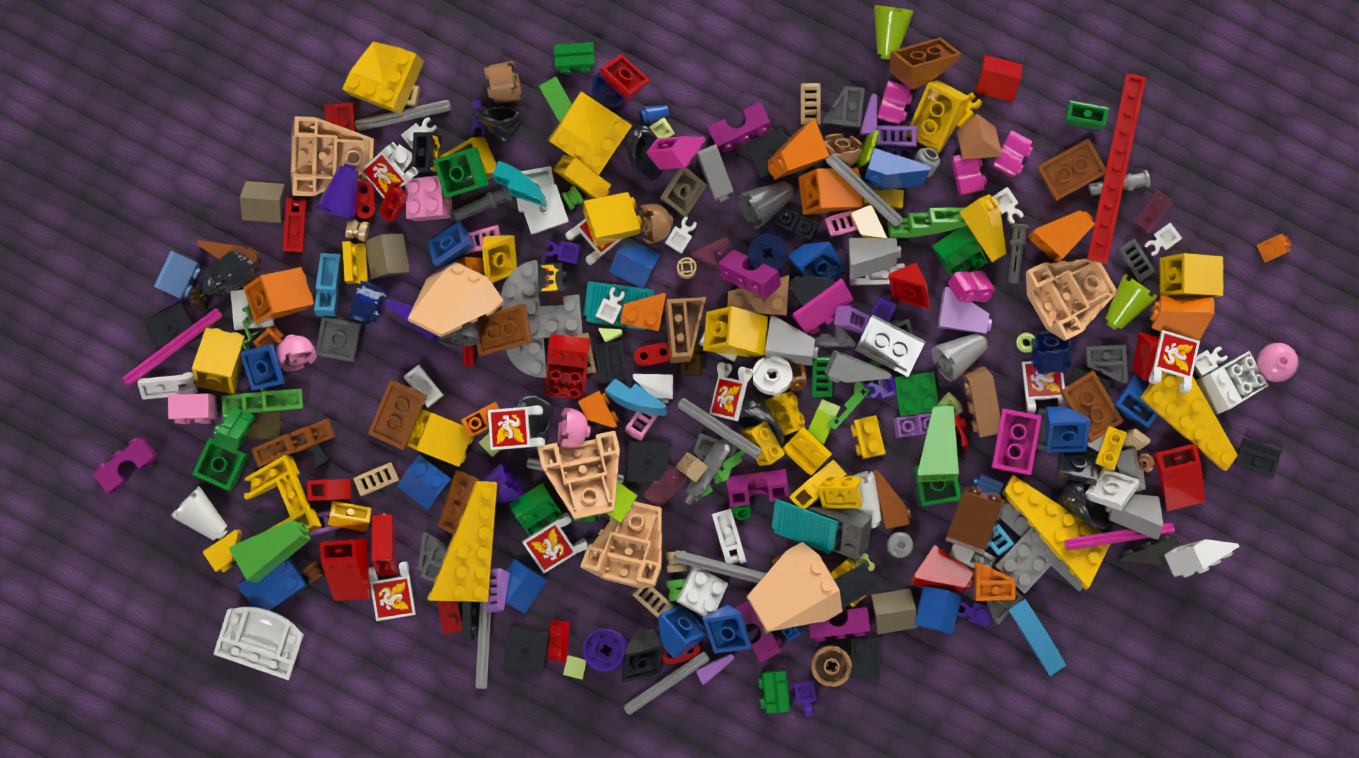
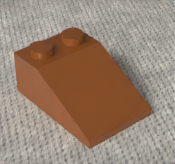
(922, 62)

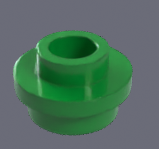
(741, 512)

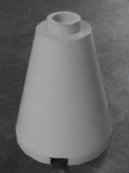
(958, 354)

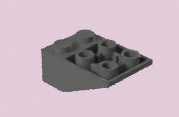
(852, 530)

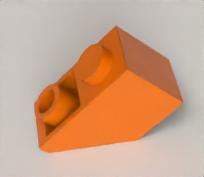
(596, 410)
(478, 421)

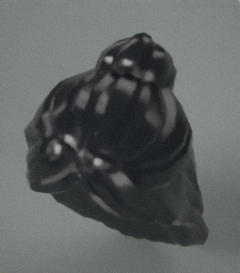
(499, 121)
(637, 143)
(227, 274)
(755, 412)
(538, 424)
(1074, 499)

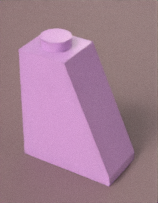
(962, 315)

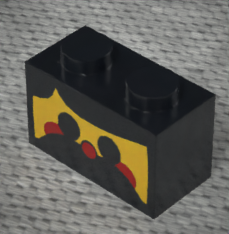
(424, 150)
(551, 284)

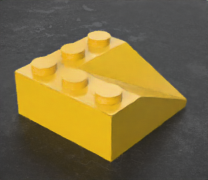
(384, 76)
(589, 132)

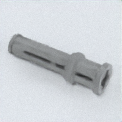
(1131, 182)

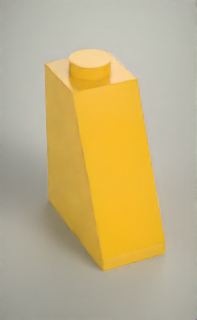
(582, 177)

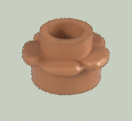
(1149, 462)

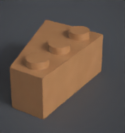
(774, 305)
(682, 323)
(982, 401)

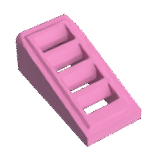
(830, 227)
(494, 229)
(635, 433)

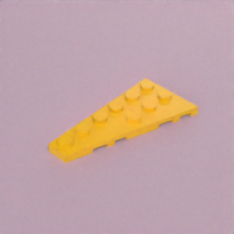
(1191, 417)
(1055, 526)
(468, 557)

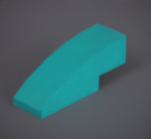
(518, 184)

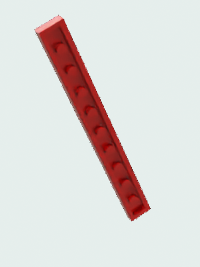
(1116, 168)

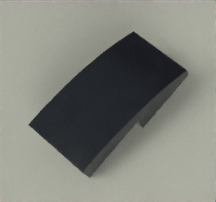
(797, 224)

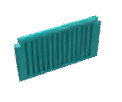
(598, 291)
(804, 526)

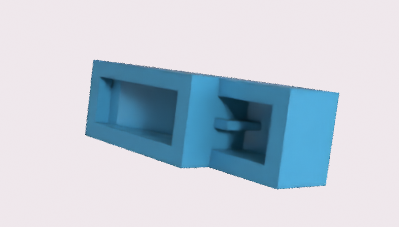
(327, 285)
(635, 399)

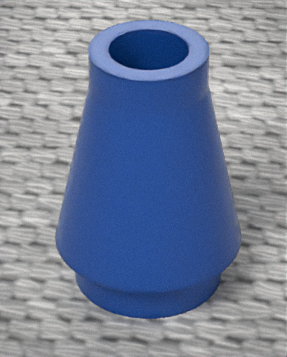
(652, 114)

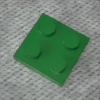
(916, 394)

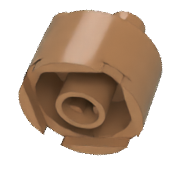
(503, 82)
(841, 669)

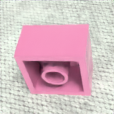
(426, 200)
(189, 407)

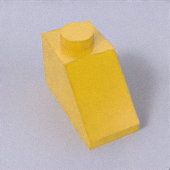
(219, 553)

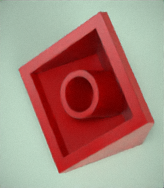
(624, 77)
(999, 78)
(909, 286)
(1145, 355)

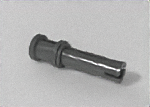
(490, 200)
(1014, 277)

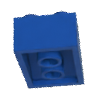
(892, 171)
(275, 587)

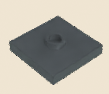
(338, 339)

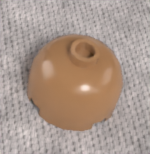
(846, 149)
(655, 222)

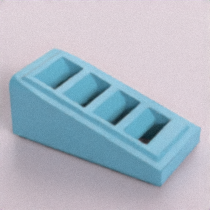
(999, 552)

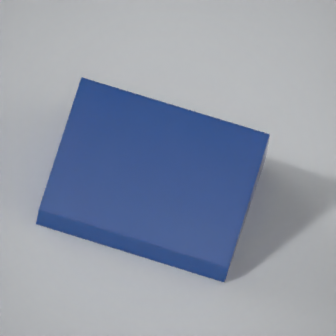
(450, 245)
(634, 262)
(262, 367)
(523, 586)
(937, 610)
(727, 630)

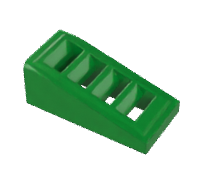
(814, 378)

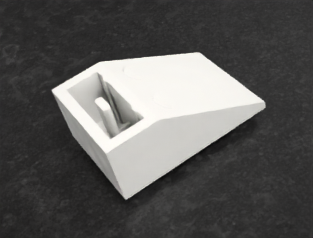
(1232, 383)
(1198, 556)

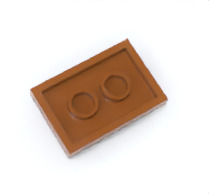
(1071, 170)
(503, 330)
(1092, 401)
(397, 414)
(456, 501)

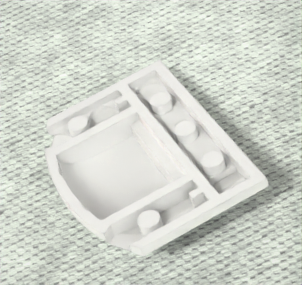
(259, 640)

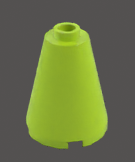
(890, 28)
(1127, 303)

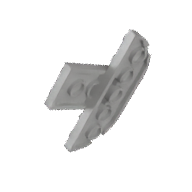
(564, 319)
(1030, 554)

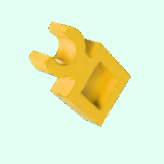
(968, 114)

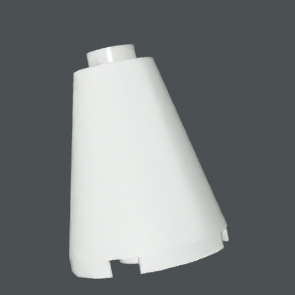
(869, 497)
(201, 515)

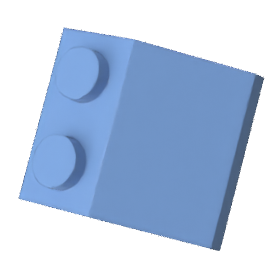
(178, 275)

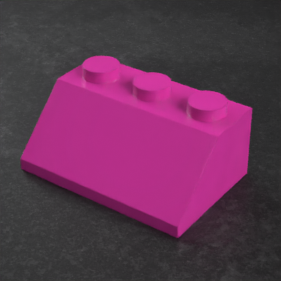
(822, 308)
(1016, 442)

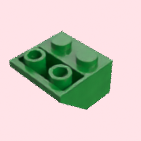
(960, 252)
(535, 509)

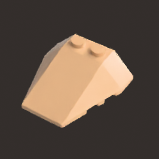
(319, 151)
(1068, 294)
(454, 298)
(584, 474)
(630, 549)
(796, 591)

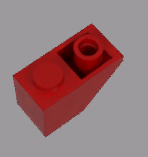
(329, 489)

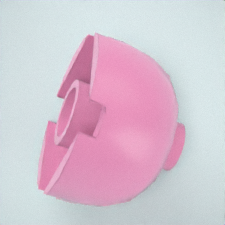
(295, 352)
(1277, 362)
(572, 429)

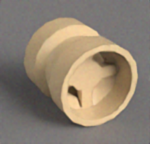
(357, 230)
(686, 271)
(674, 566)

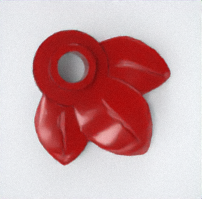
(960, 426)

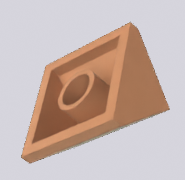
(978, 139)

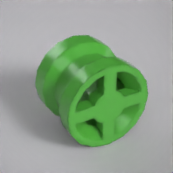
(572, 197)

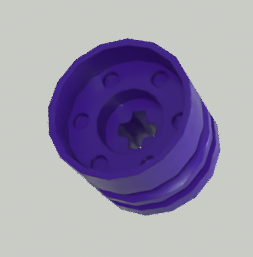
(597, 642)

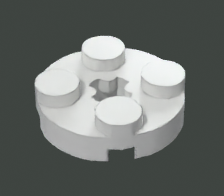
(776, 385)

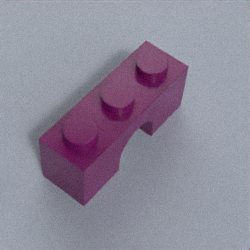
(727, 137)
(737, 270)
(111, 474)
(770, 483)
(856, 622)
(767, 644)

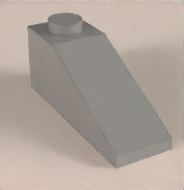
(852, 370)

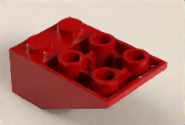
(567, 366)
(1180, 476)
(346, 568)

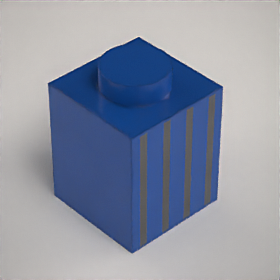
(987, 484)

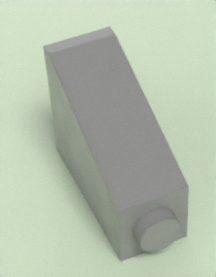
(715, 173)
(872, 255)
(789, 343)
(1140, 514)

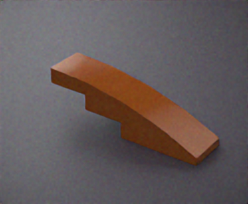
(293, 442)

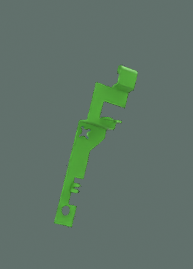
(246, 323)
(854, 400)
(722, 476)

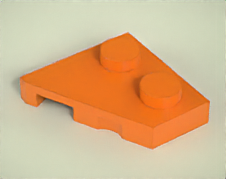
(644, 312)
(992, 584)

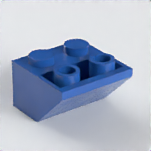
(1132, 406)

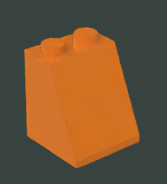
(800, 152)
(828, 192)
(1061, 235)
(278, 295)
(1183, 315)

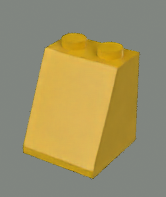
(611, 218)
(1191, 275)
(735, 332)
(219, 361)
(440, 438)

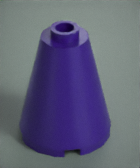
(341, 193)
(507, 486)

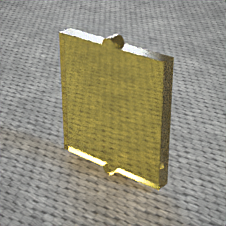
(265, 426)

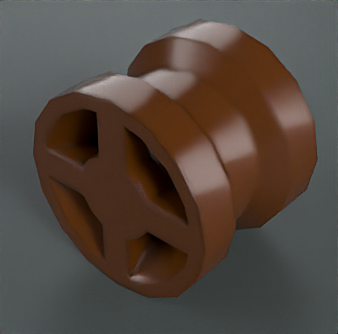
(313, 572)

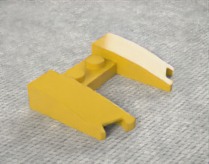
(284, 474)

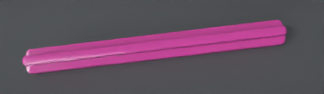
(172, 346)
(1111, 537)

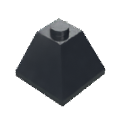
(808, 287)
(642, 656)

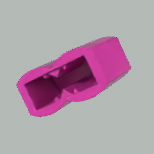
(894, 103)
(1013, 151)
(968, 175)
(971, 286)

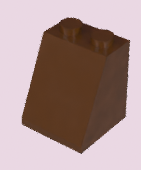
(975, 519)

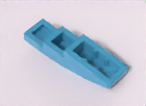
(1037, 637)

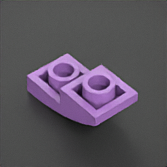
(911, 425)

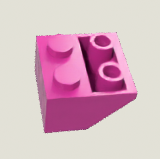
(674, 151)

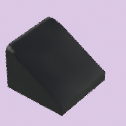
(320, 456)

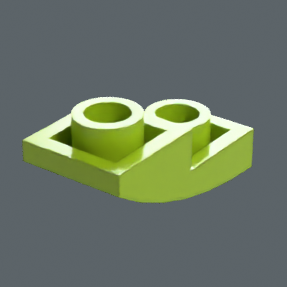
(819, 426)

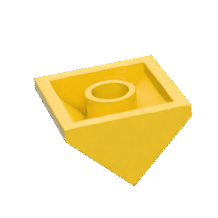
(499, 256)

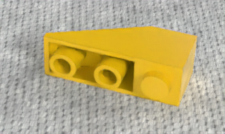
(808, 493)

